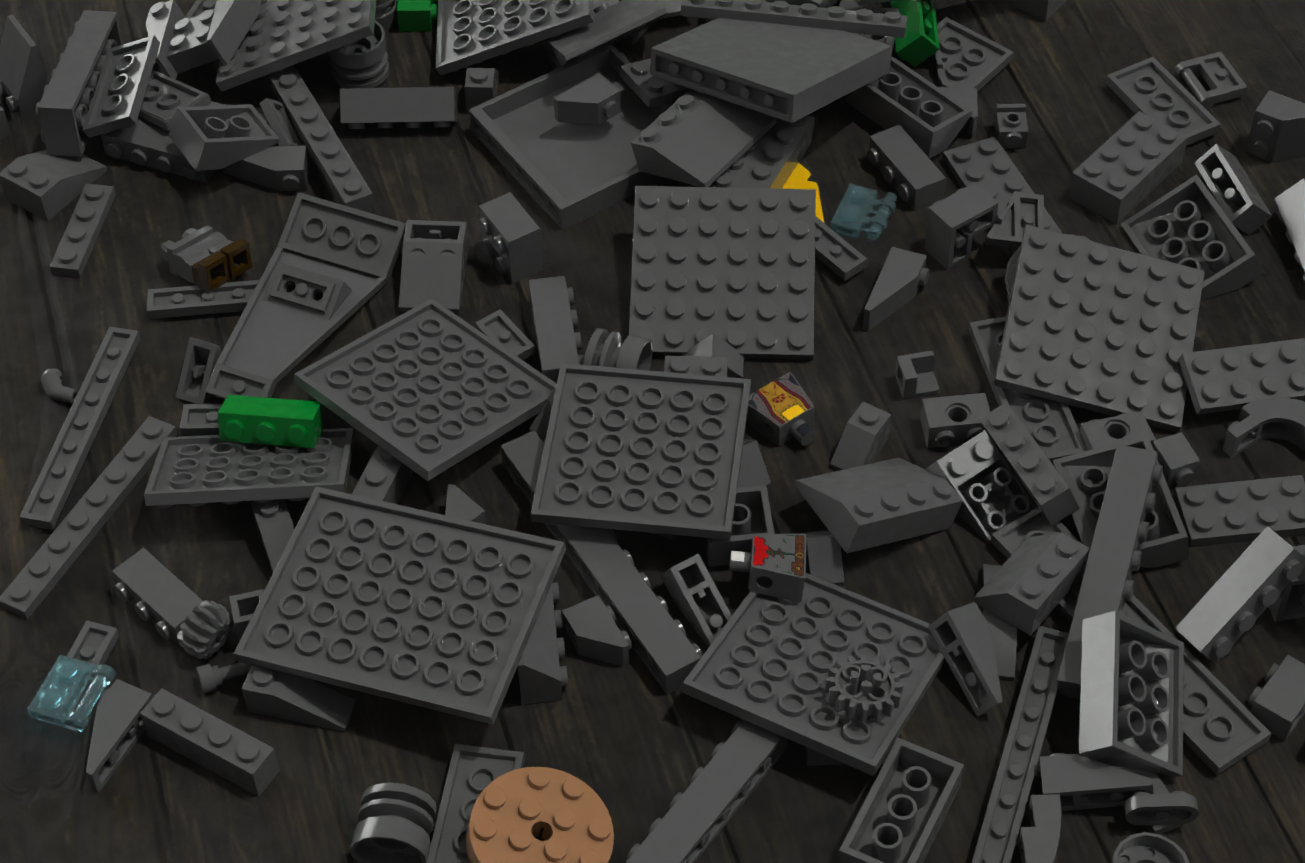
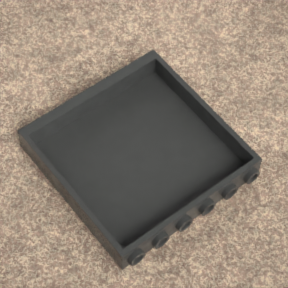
(771, 65)
(563, 165)

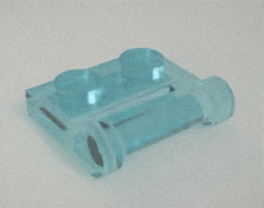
(63, 688)

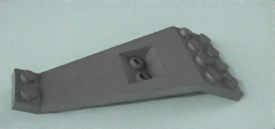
(320, 251)

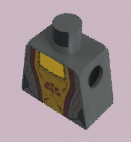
(782, 412)

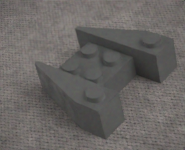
(200, 39)

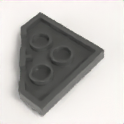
(967, 57)

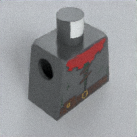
(774, 565)

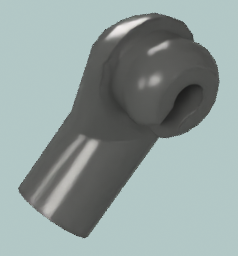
(54, 389)

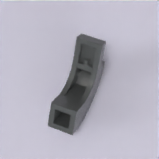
(1264, 420)

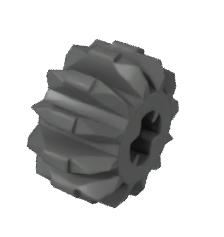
(205, 629)

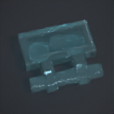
(855, 209)

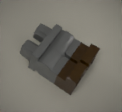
(207, 254)

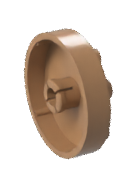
(533, 798)

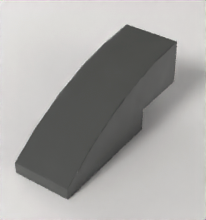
(1040, 840)

